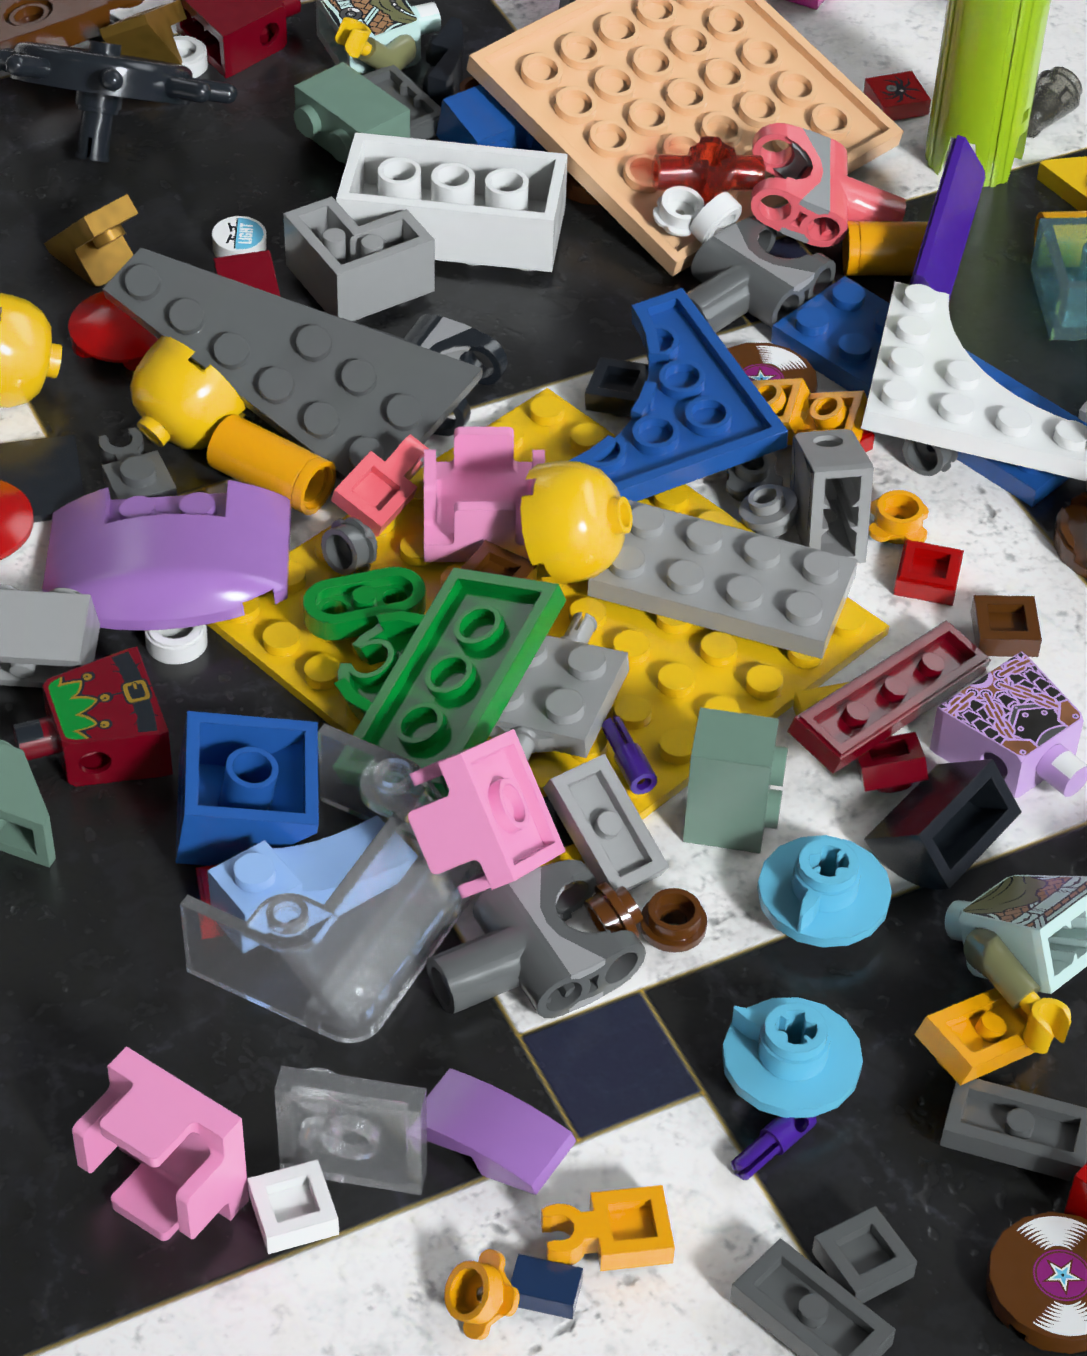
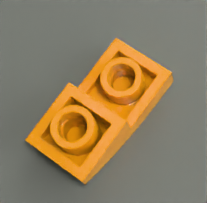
(813, 411)

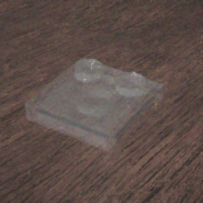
(354, 1127)

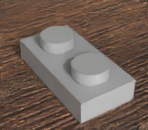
(605, 825)

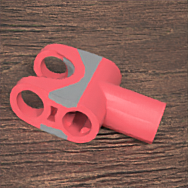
(817, 186)

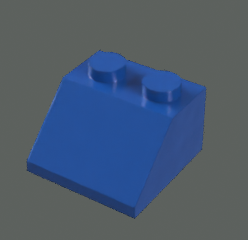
(244, 785)

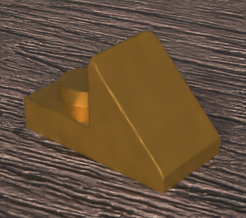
(148, 33)
(96, 243)

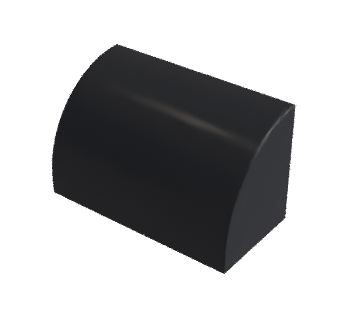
(945, 823)

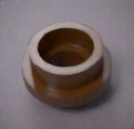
(678, 908)
(613, 909)

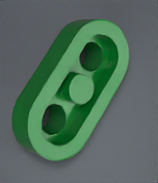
(349, 603)

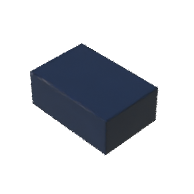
(547, 1286)

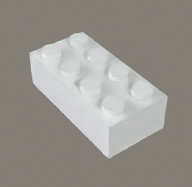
(471, 198)

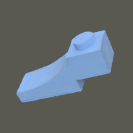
(302, 869)

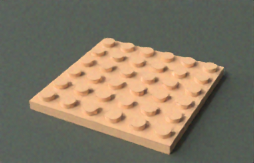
(656, 77)

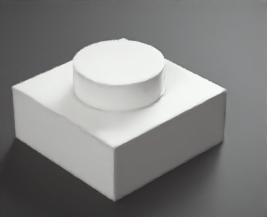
(293, 1206)

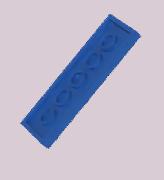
(841, 340)

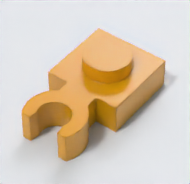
(622, 1227)

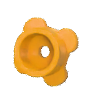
(898, 517)
(480, 1294)

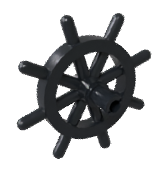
(103, 80)

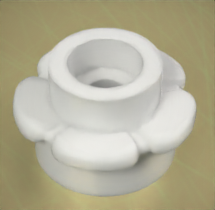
(677, 210)

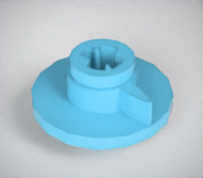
(824, 891)
(791, 1057)

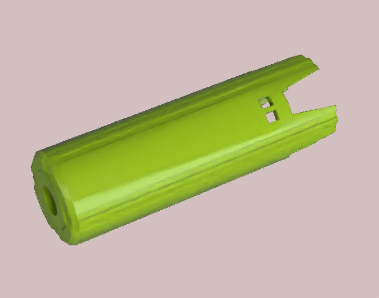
(987, 81)

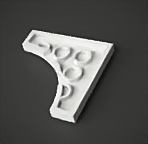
(938, 396)

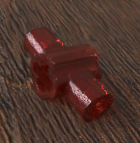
(708, 169)

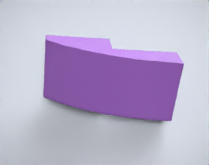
(497, 1130)

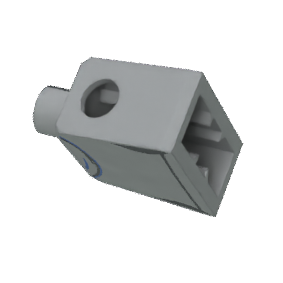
(836, 475)

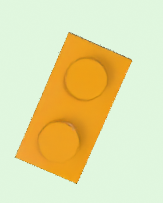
(975, 1036)

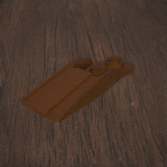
(55, 20)

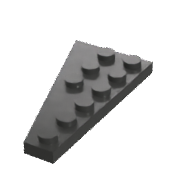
(294, 366)

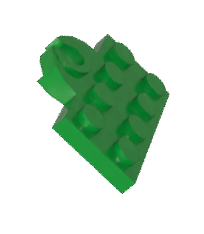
(450, 668)

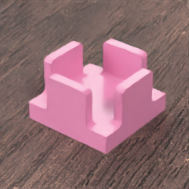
(475, 495)
(487, 817)
(183, 1140)

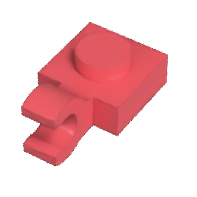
(381, 488)

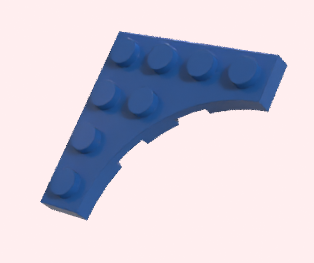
(693, 410)

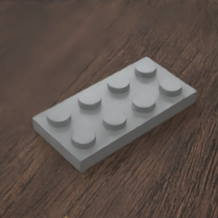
(728, 580)

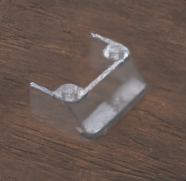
(360, 952)

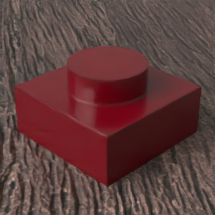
(893, 764)

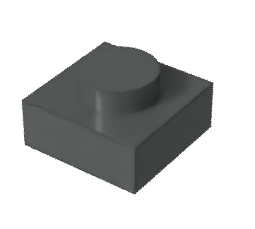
(864, 1255)

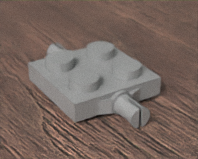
(565, 692)

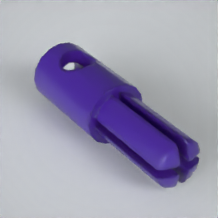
(629, 757)
(773, 1140)

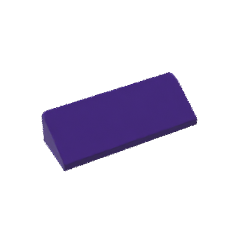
(950, 219)

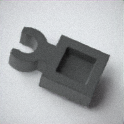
(132, 471)

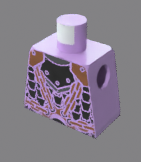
(1019, 724)

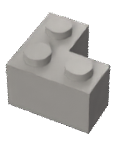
(355, 266)

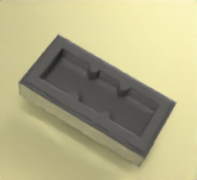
(423, 110)

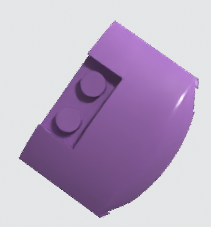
(171, 556)

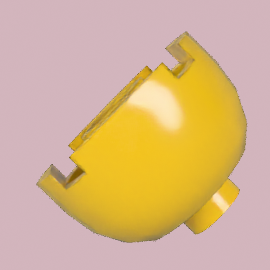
(25, 351)
(179, 397)
(573, 521)

